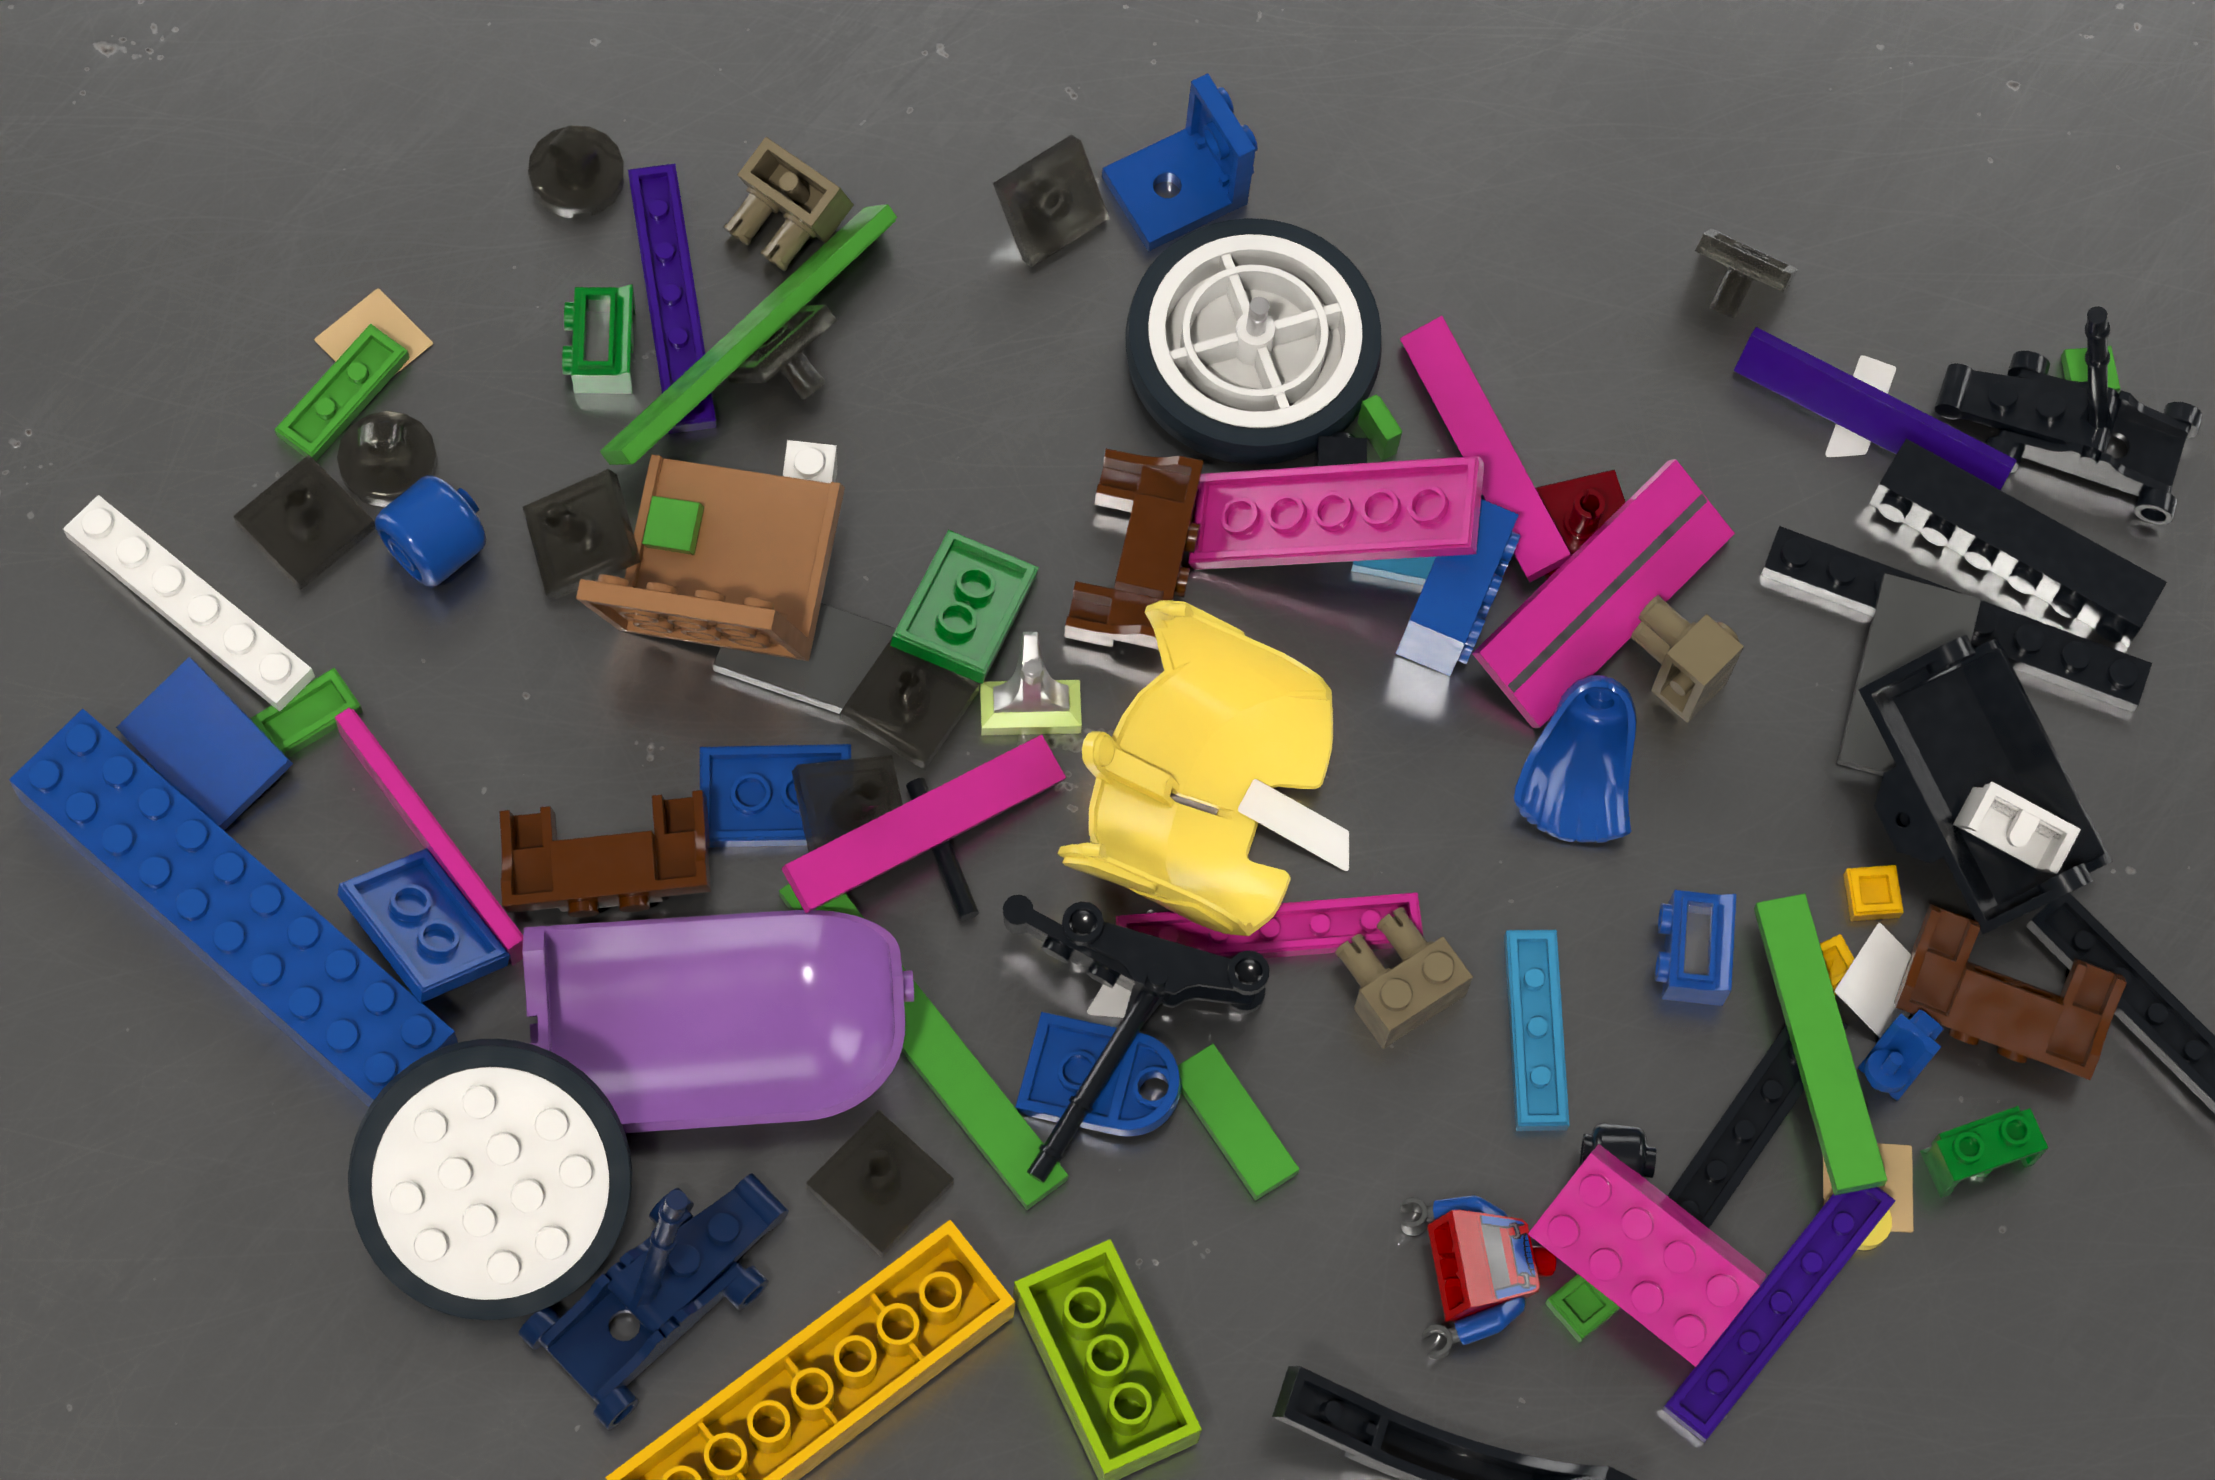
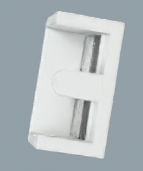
(2017, 827)

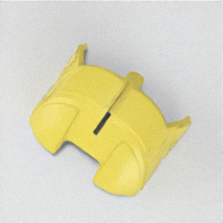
(1204, 733)

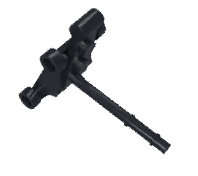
(2072, 422)
(1146, 966)

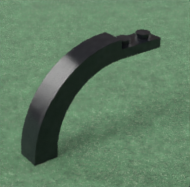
(1405, 1445)

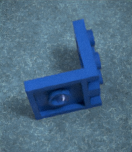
(1206, 161)

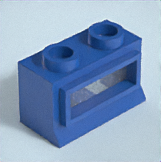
(1697, 947)

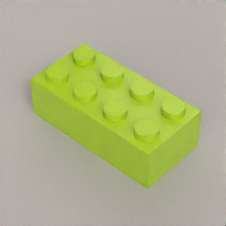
(1106, 1362)

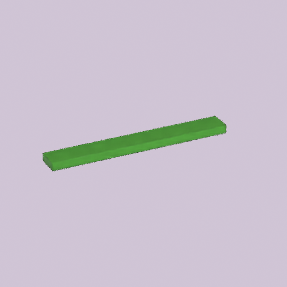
(748, 335)
(964, 1087)

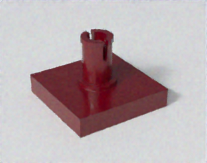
(1581, 506)

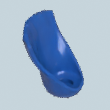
(1582, 765)

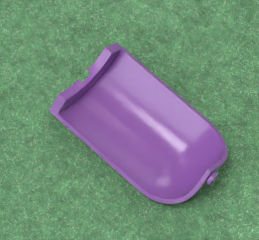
(721, 1013)

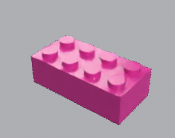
(1647, 1255)

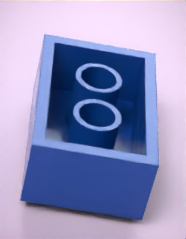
(1460, 595)

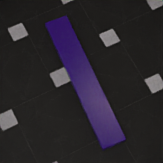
(669, 283)
(1864, 407)
(1776, 1309)

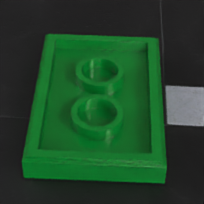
(964, 606)

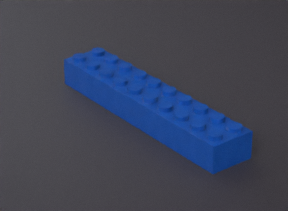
(228, 908)

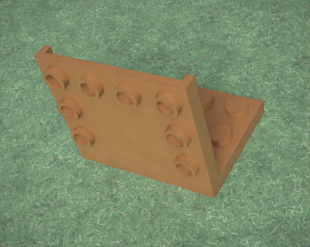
(753, 566)

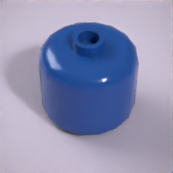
(431, 530)

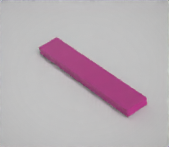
(1481, 434)
(923, 823)
(428, 830)
(1293, 930)

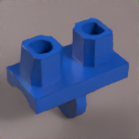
(1902, 1053)

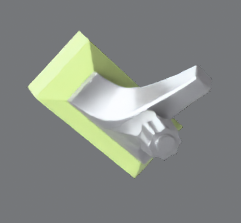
(1030, 698)

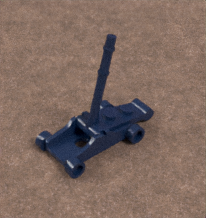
(665, 1285)

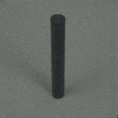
(948, 865)

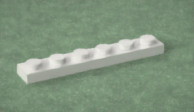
(189, 603)

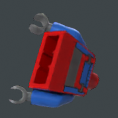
(1480, 1265)

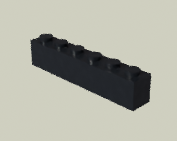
(2017, 543)

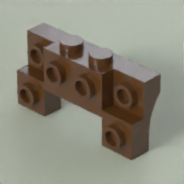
(1159, 531)
(605, 869)
(2001, 1010)

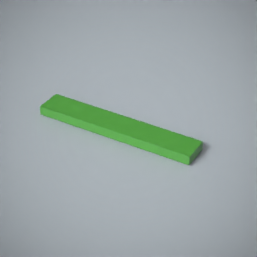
(1820, 1044)

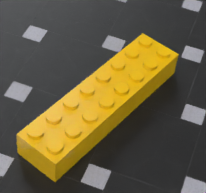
(837, 1371)

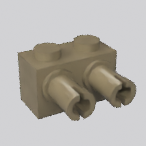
(787, 185)
(1693, 656)
(1412, 992)

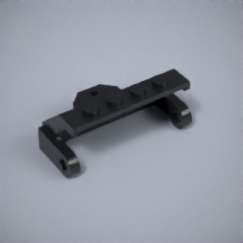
(1959, 725)

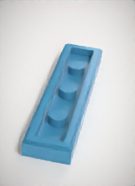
(1536, 1030)

